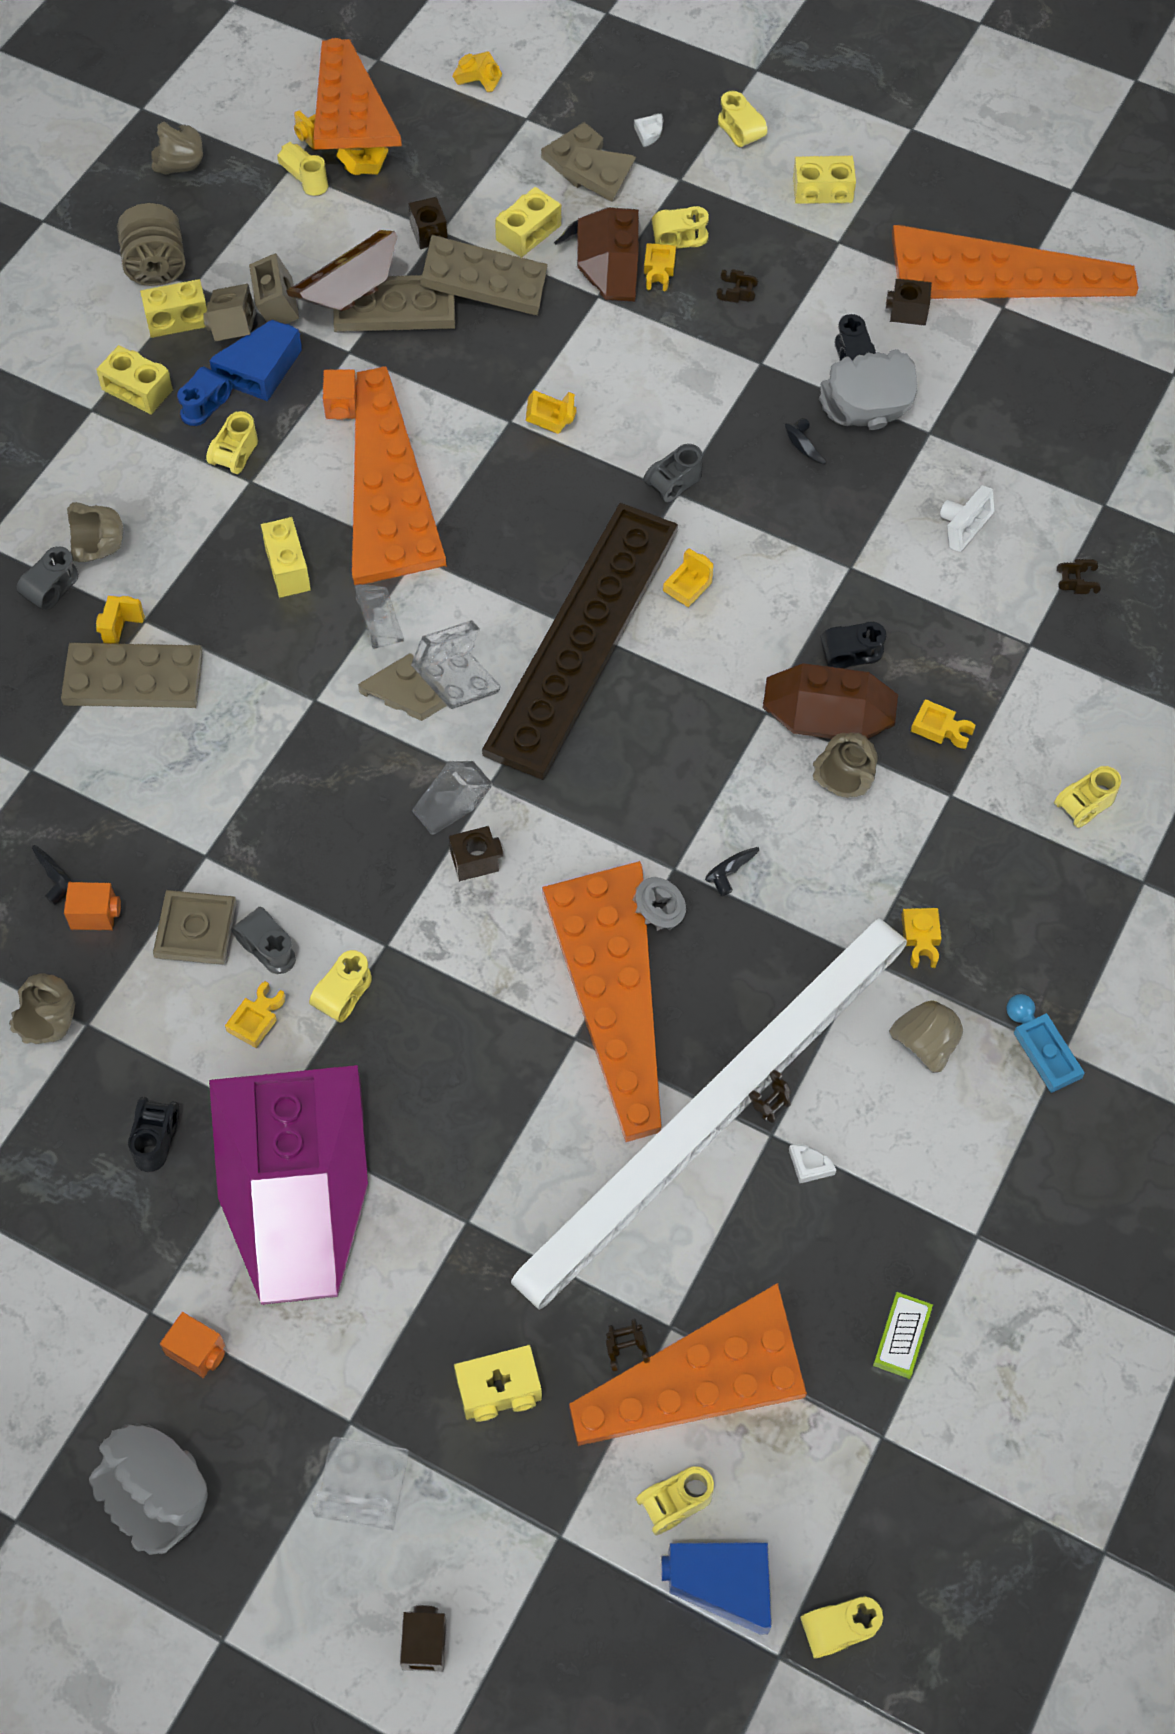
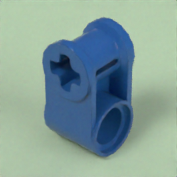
(203, 396)

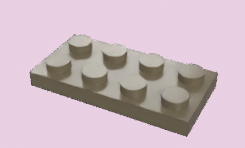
(484, 275)
(398, 306)
(132, 675)

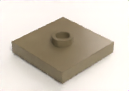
(195, 927)

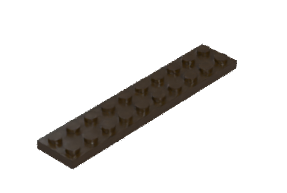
(580, 641)

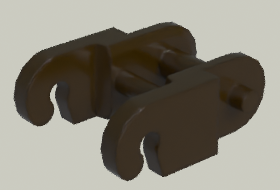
(737, 293)
(1078, 584)
(781, 1092)
(613, 1346)

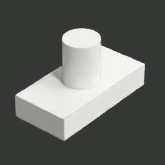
(967, 518)

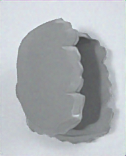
(869, 389)
(149, 1487)

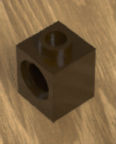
(427, 220)
(909, 301)
(472, 866)
(423, 1640)

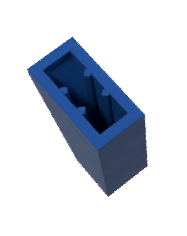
(259, 359)
(722, 1580)

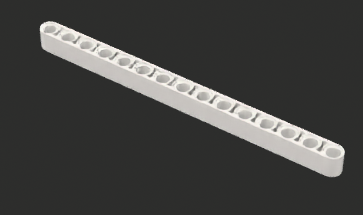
(706, 1115)

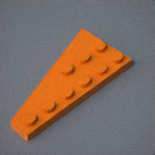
(348, 103)
(717, 1370)

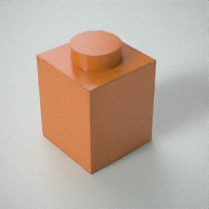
(339, 394)
(91, 906)
(193, 1345)

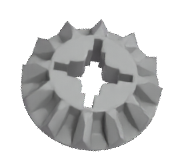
(662, 891)

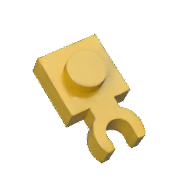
(659, 264)
(938, 722)
(923, 931)
(255, 1019)

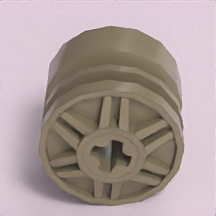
(151, 244)

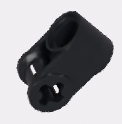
(853, 337)
(851, 646)
(153, 1126)

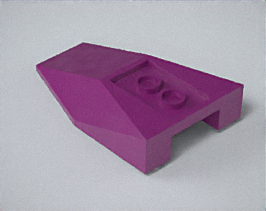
(291, 1176)

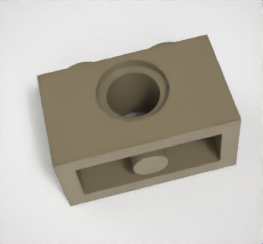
(269, 285)
(230, 312)

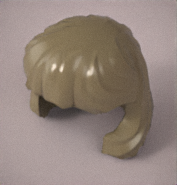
(177, 149)
(93, 531)
(847, 765)
(44, 1009)
(929, 1032)

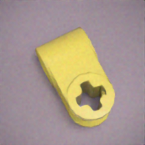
(741, 119)
(678, 227)
(234, 442)
(1085, 799)
(340, 991)
(674, 1500)
(833, 1626)

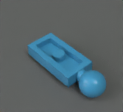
(1043, 1044)

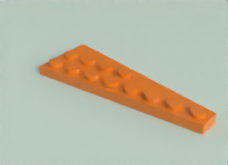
(993, 269)
(390, 508)
(611, 976)

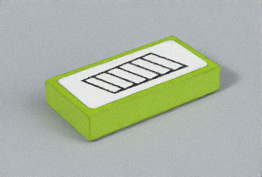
(903, 1335)

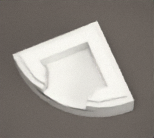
(649, 128)
(810, 1163)

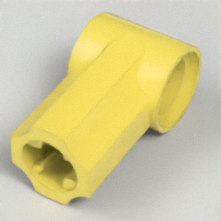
(305, 167)

